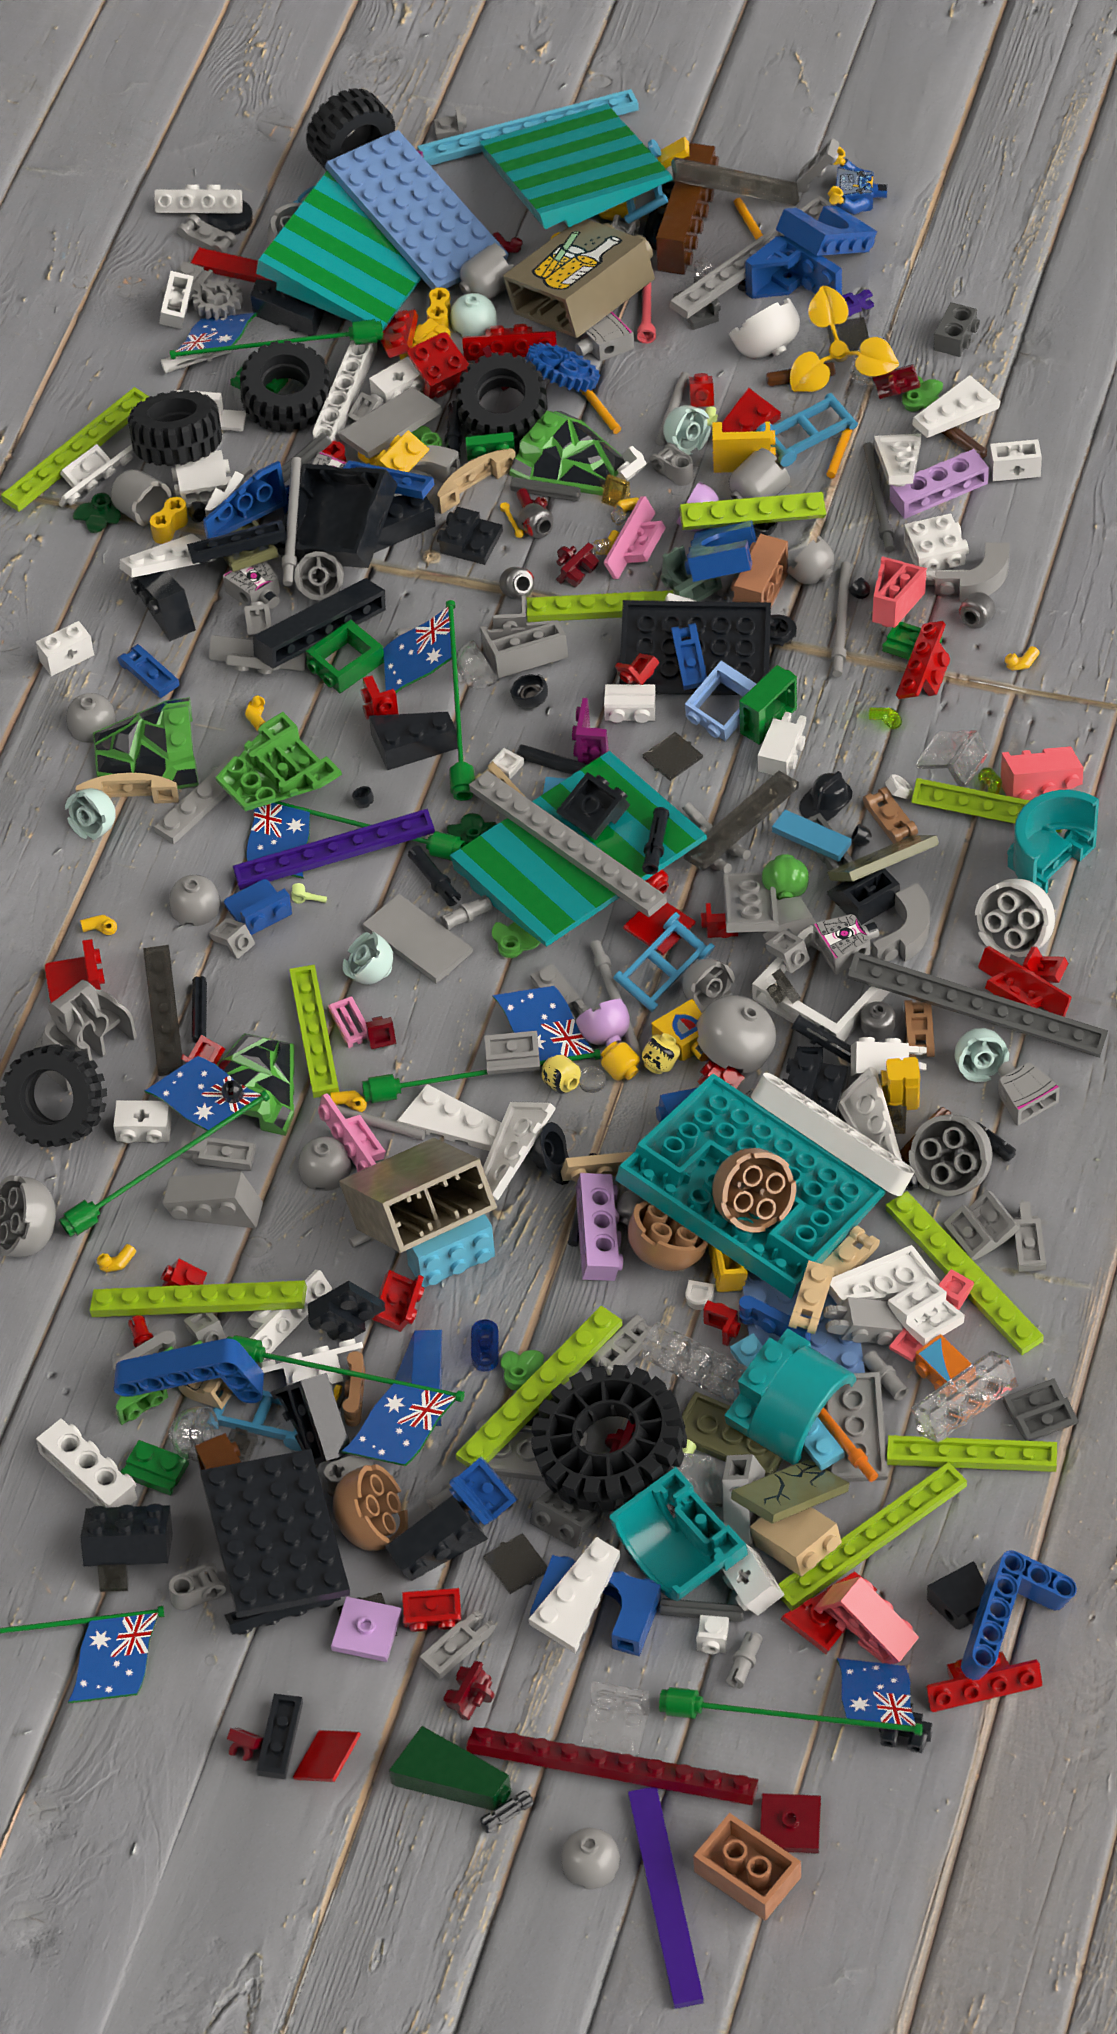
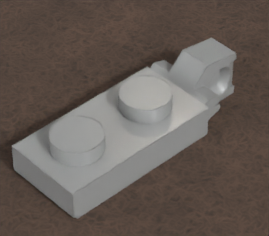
(221, 1153)
(1029, 1240)

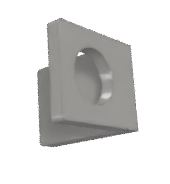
(515, 620)

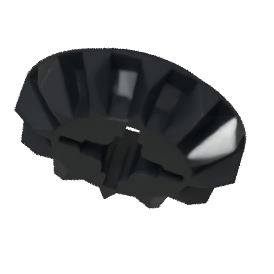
(787, 627)

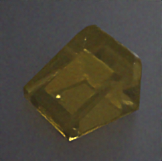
(615, 490)

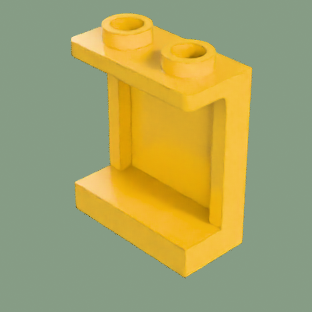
(733, 448)

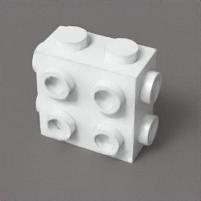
(200, 478)
(936, 543)

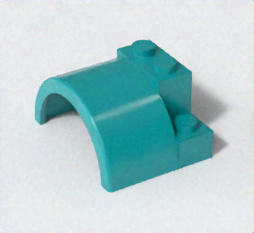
(1038, 847)
(785, 1394)
(676, 1550)

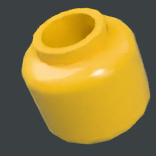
(620, 1061)

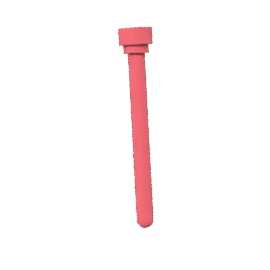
(646, 331)

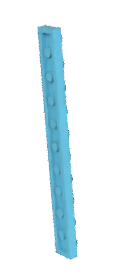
(469, 144)

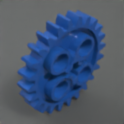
(563, 367)

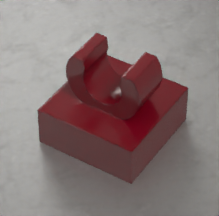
(380, 1032)
(244, 1739)

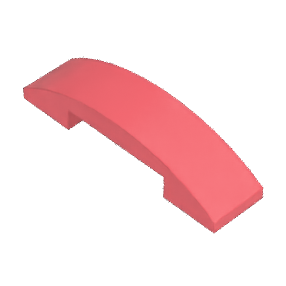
(957, 1290)

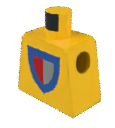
(682, 1026)

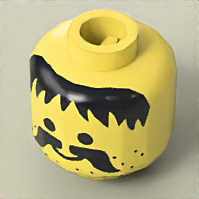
(660, 1053)
(561, 1074)

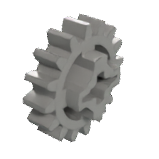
(217, 298)

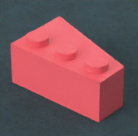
(897, 591)
(1039, 773)
(869, 1618)

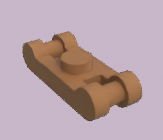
(889, 815)
(919, 1025)
(354, 1390)

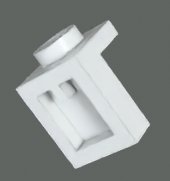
(633, 465)
(712, 1634)

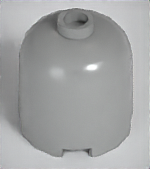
(485, 272)
(758, 477)
(139, 495)

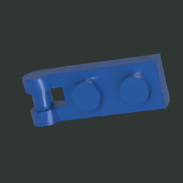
(689, 656)
(148, 671)
(767, 1317)

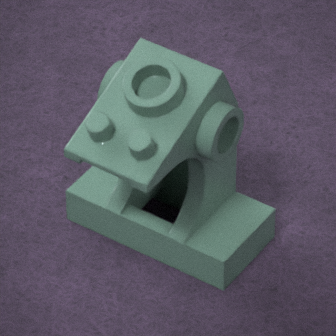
(676, 577)

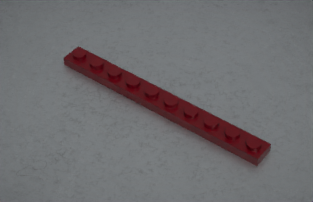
(612, 1765)

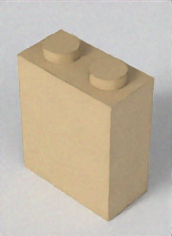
(798, 1539)

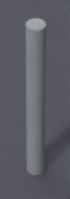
(674, 403)
(385, 1124)

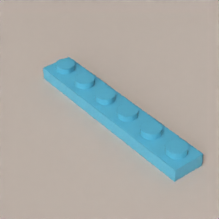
(819, 1442)

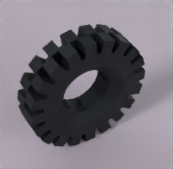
(614, 1475)

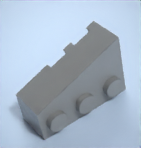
(523, 647)

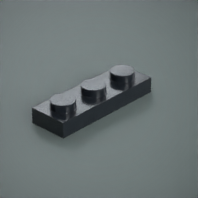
(279, 1736)

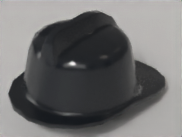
(826, 796)
(550, 1151)

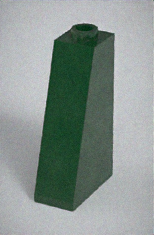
(449, 1772)

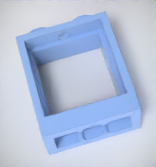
(731, 678)

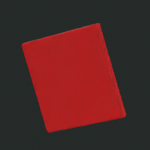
(651, 928)
(326, 1755)

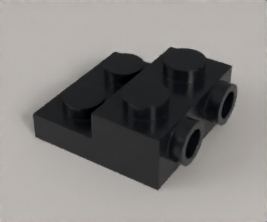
(468, 536)
(593, 805)
(816, 1079)
(344, 1311)

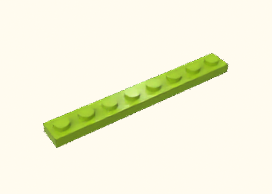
(94, 433)
(949, 1256)
(198, 1298)
(527, 1399)
(874, 1534)

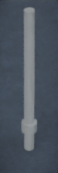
(289, 559)
(838, 653)
(603, 965)

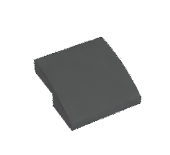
(1040, 1410)

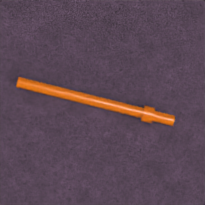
(855, 1455)

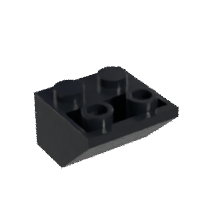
(867, 895)

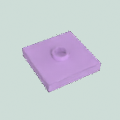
(366, 1629)

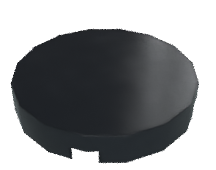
(232, 221)

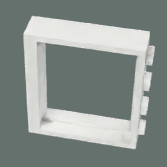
(790, 1011)

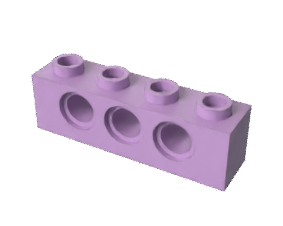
(940, 483)
(598, 1264)

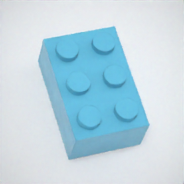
(452, 1251)

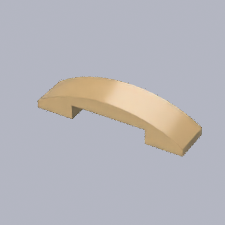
(494, 463)
(134, 784)

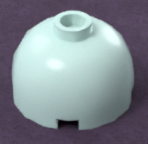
(472, 315)
(687, 428)
(90, 813)
(369, 959)
(980, 1054)

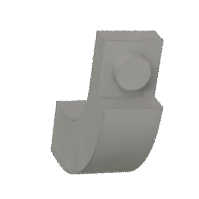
(437, 463)
(983, 578)
(908, 941)

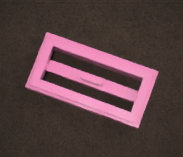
(357, 1037)

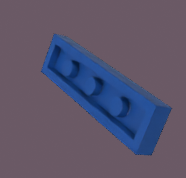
(408, 483)

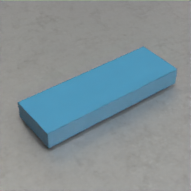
(811, 835)

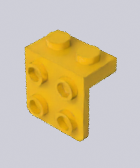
(402, 453)

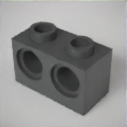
(956, 329)

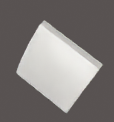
(219, 496)
(925, 1311)

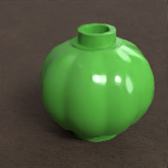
(786, 875)

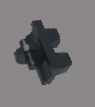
(915, 1742)

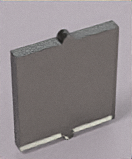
(851, 332)
(672, 756)
(516, 1563)

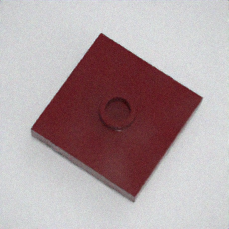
(792, 1821)

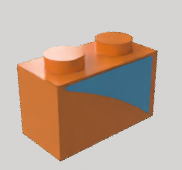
(939, 1361)

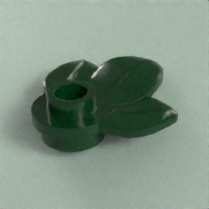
(97, 513)
(471, 827)

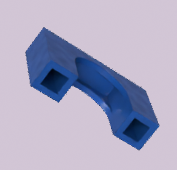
(829, 235)
(720, 551)
(636, 1596)

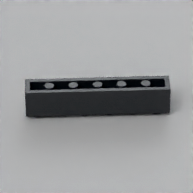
(316, 622)

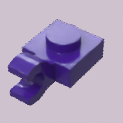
(857, 301)

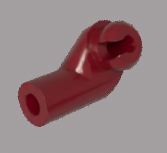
(511, 247)
(525, 499)

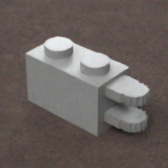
(863, 1321)

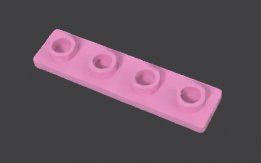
(635, 540)
(353, 1133)

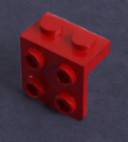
(438, 364)
(67, 973)

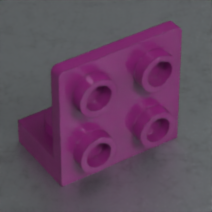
(590, 742)

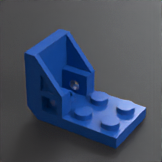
(781, 258)

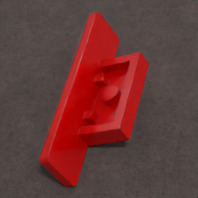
(509, 340)
(926, 663)
(1020, 984)
(997, 1682)

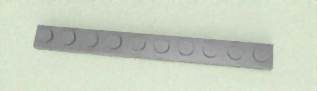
(731, 271)
(568, 844)

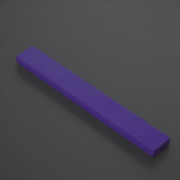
(334, 849)
(665, 1898)

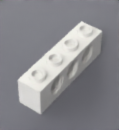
(90, 1481)

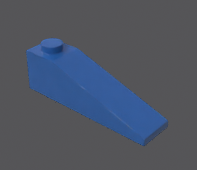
(252, 500)
(423, 1360)

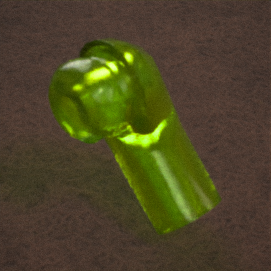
(887, 715)
(990, 778)

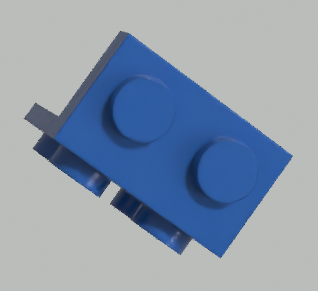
(259, 906)
(482, 1492)

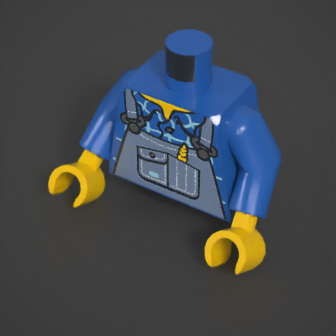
(854, 187)

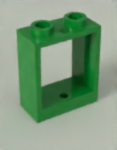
(349, 633)
(767, 700)

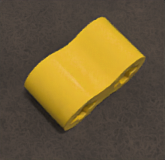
(439, 306)
(168, 520)

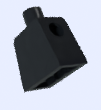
(958, 1595)

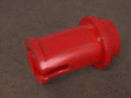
(139, 1330)

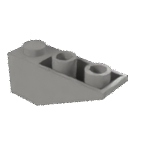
(738, 1472)

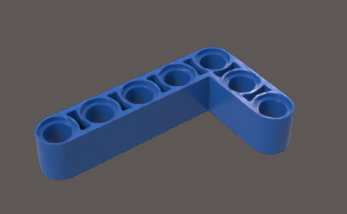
(191, 1365)
(1010, 1581)

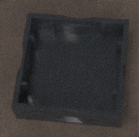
(341, 512)

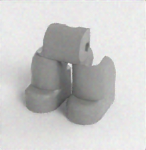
(81, 1020)

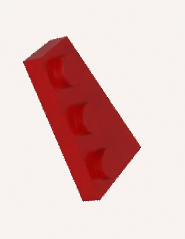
(400, 333)
(750, 414)
(813, 1626)

